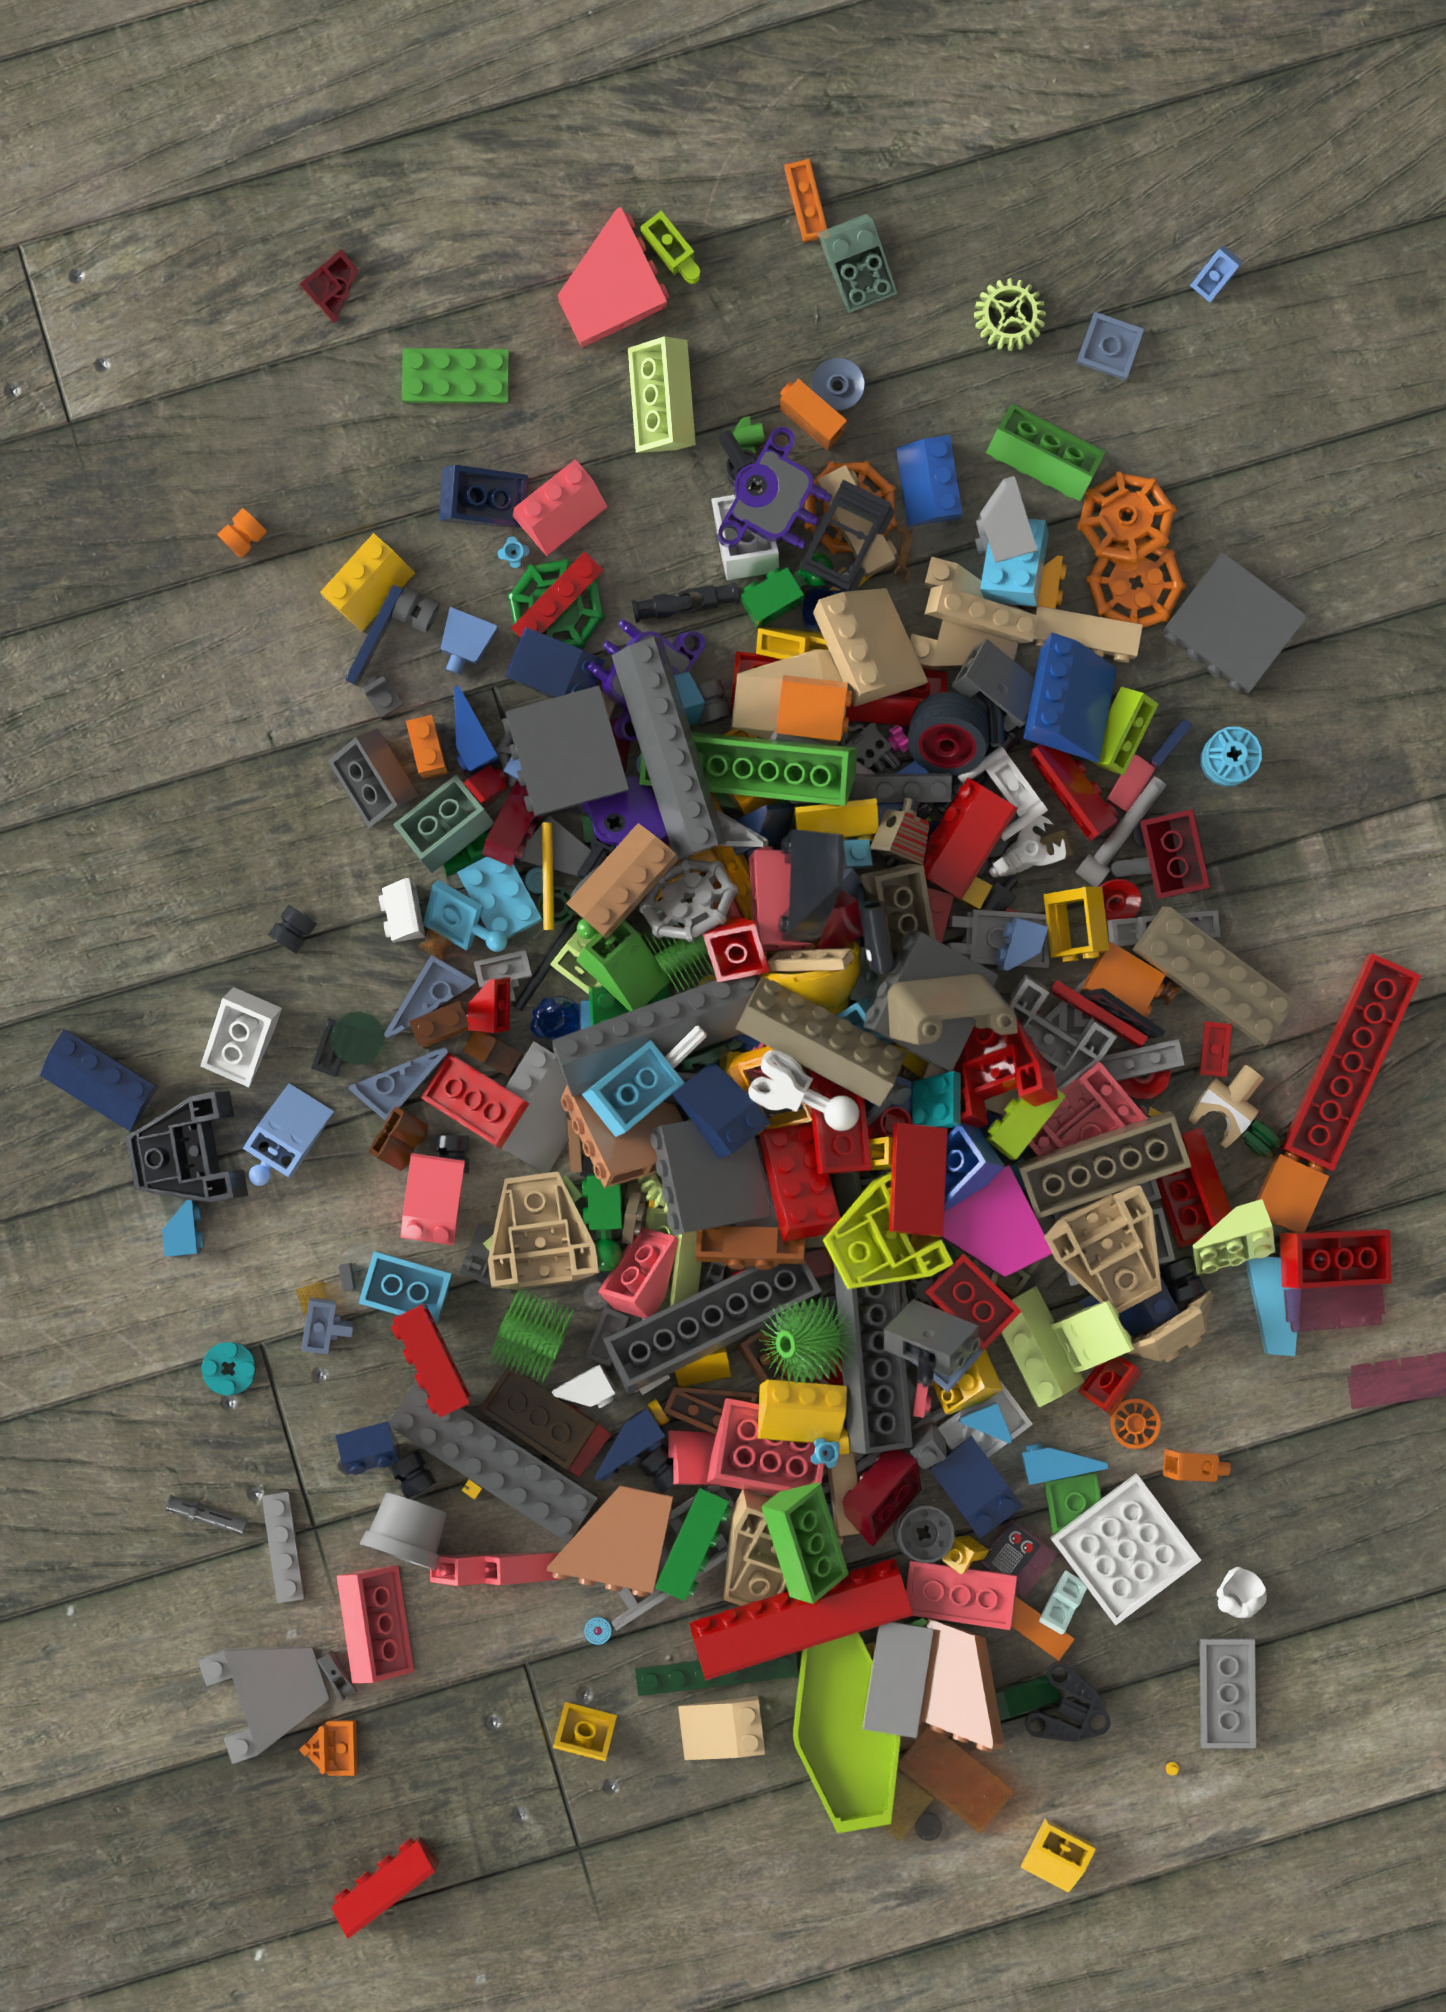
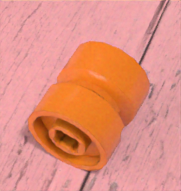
(241, 533)

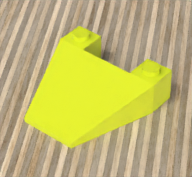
(870, 1253)

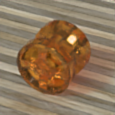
(435, 944)

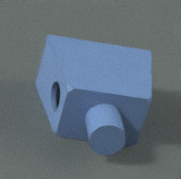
(466, 639)

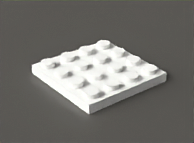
(1125, 1549)

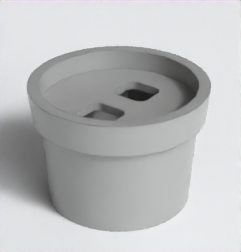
(406, 1531)

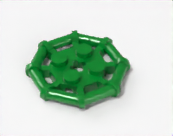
(571, 616)

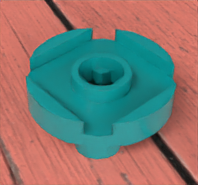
(213, 1368)

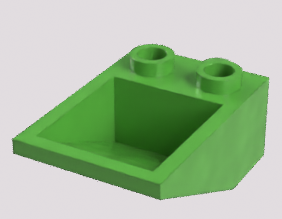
(625, 971)

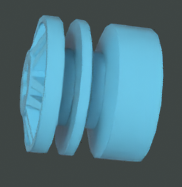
(1224, 770)

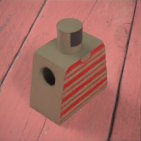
(902, 834)

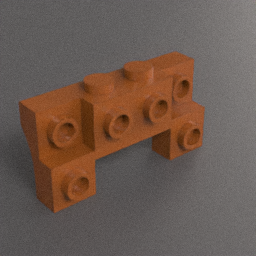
(748, 1247)

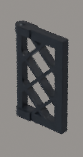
(1123, 1011)

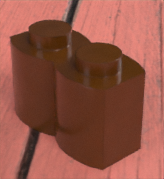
(398, 1138)

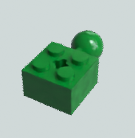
(779, 592)
(603, 1215)

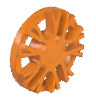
(1135, 1423)

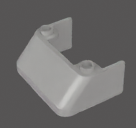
(1005, 524)

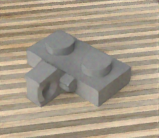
(509, 965)

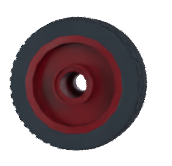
(949, 733)

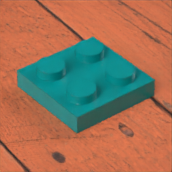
(937, 1101)

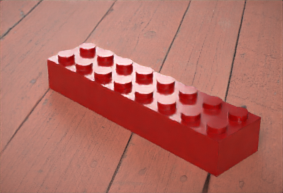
(1350, 1062)

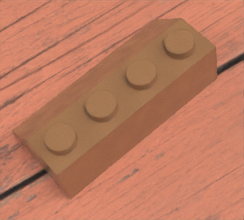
(622, 880)

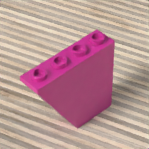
(997, 1227)

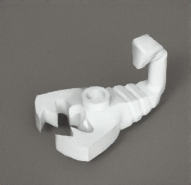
(1027, 852)

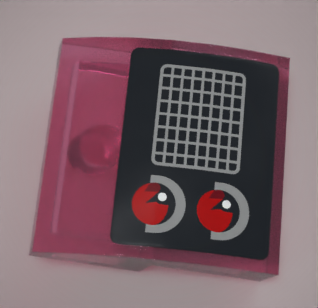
(1019, 1554)

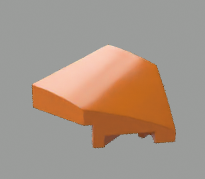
(334, 1748)

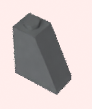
(567, 850)

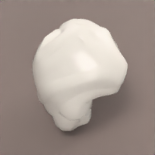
(1241, 1593)

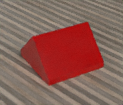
(736, 949)
(1110, 1383)

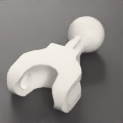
(791, 1087)

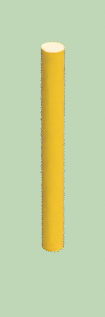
(547, 866)

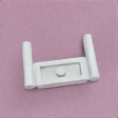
(1012, 786)

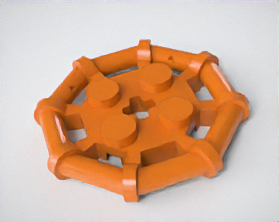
(864, 469)
(1123, 531)
(1143, 597)

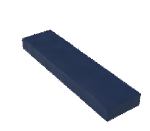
(374, 637)

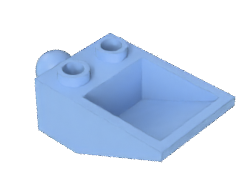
(290, 1131)

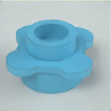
(513, 544)
(832, 1453)

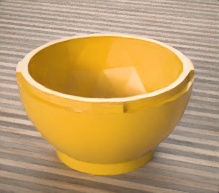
(822, 987)

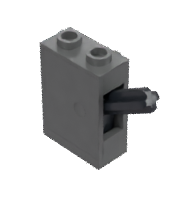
(998, 686)
(931, 1340)

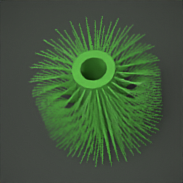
(682, 955)
(531, 1335)
(807, 1340)

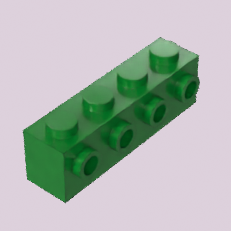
(692, 1544)

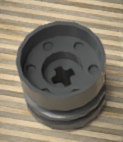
(928, 1548)

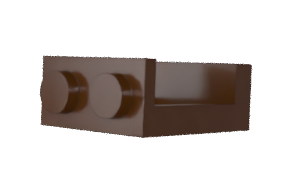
(440, 1024)

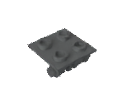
(476, 1262)

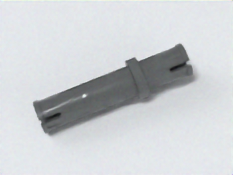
(206, 1515)

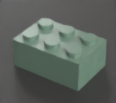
(443, 823)

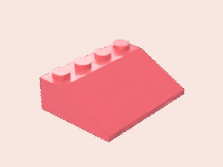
(754, 1463)

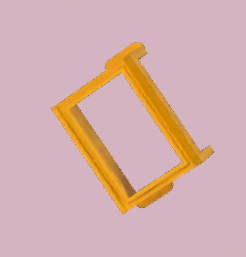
(753, 1059)

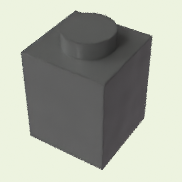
(928, 1445)

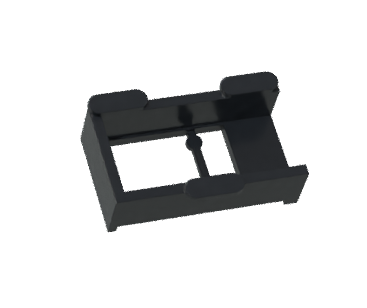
(863, 505)

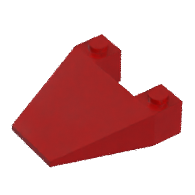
(999, 1064)

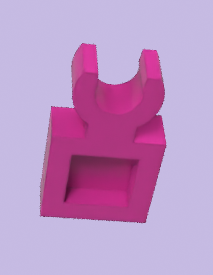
(898, 740)

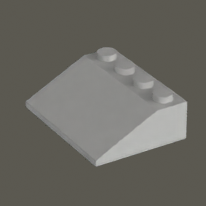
(542, 1128)

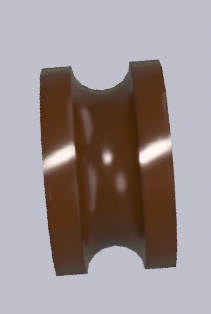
(1169, 992)

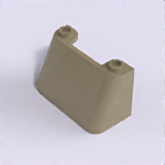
(921, 1005)

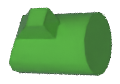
(748, 434)

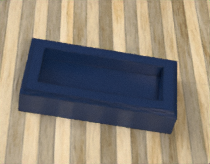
(1170, 743)

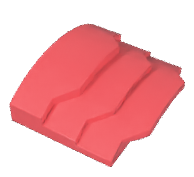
(1090, 1108)

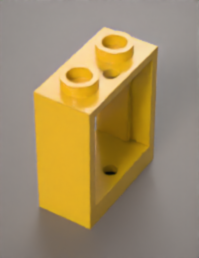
(1059, 925)

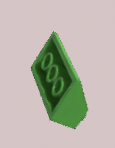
(1045, 452)
(805, 1541)

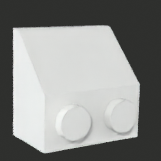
(588, 1388)

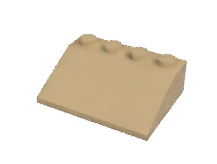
(868, 644)

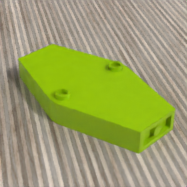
(848, 1765)

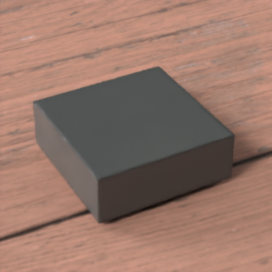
(347, 1277)

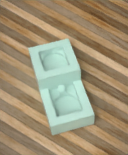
(1063, 1602)

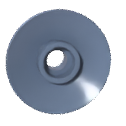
(839, 371)

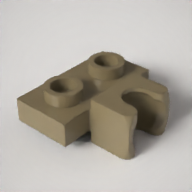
(634, 1211)

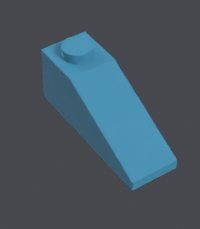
(1050, 1463)

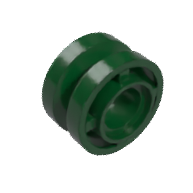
(567, 913)
(1261, 1139)

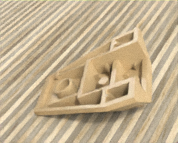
(760, 691)
(539, 1236)
(1110, 1247)
(1176, 1333)

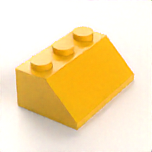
(366, 581)
(854, 820)
(801, 1411)

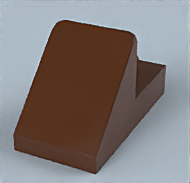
(492, 1052)

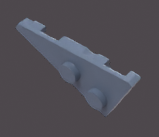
(431, 990)
(396, 1085)

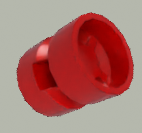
(884, 1124)

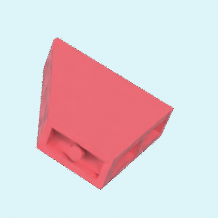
(612, 284)
(771, 897)

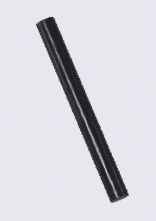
(545, 966)

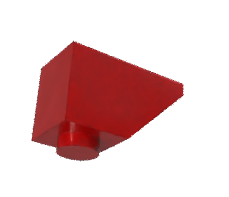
(487, 785)
(491, 1007)

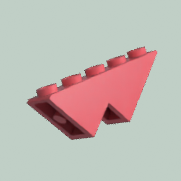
(493, 1568)

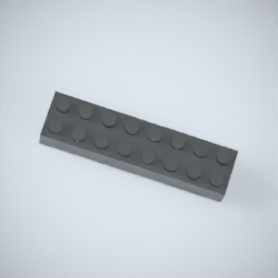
(496, 1463)

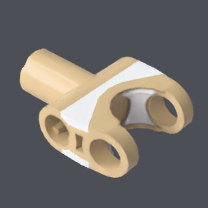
(1231, 1103)

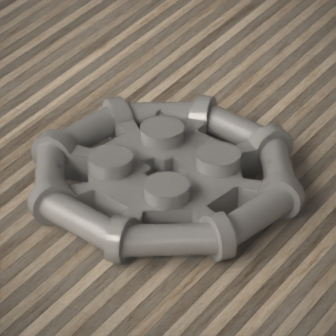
(699, 914)

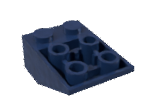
(636, 1435)

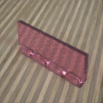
(1334, 1306)
(1396, 1384)

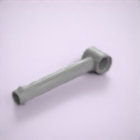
(1095, 868)

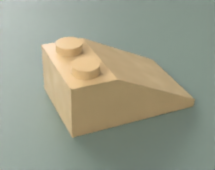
(722, 1729)

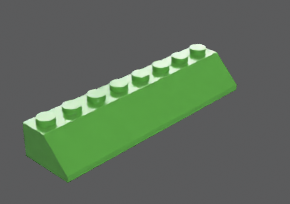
(774, 768)

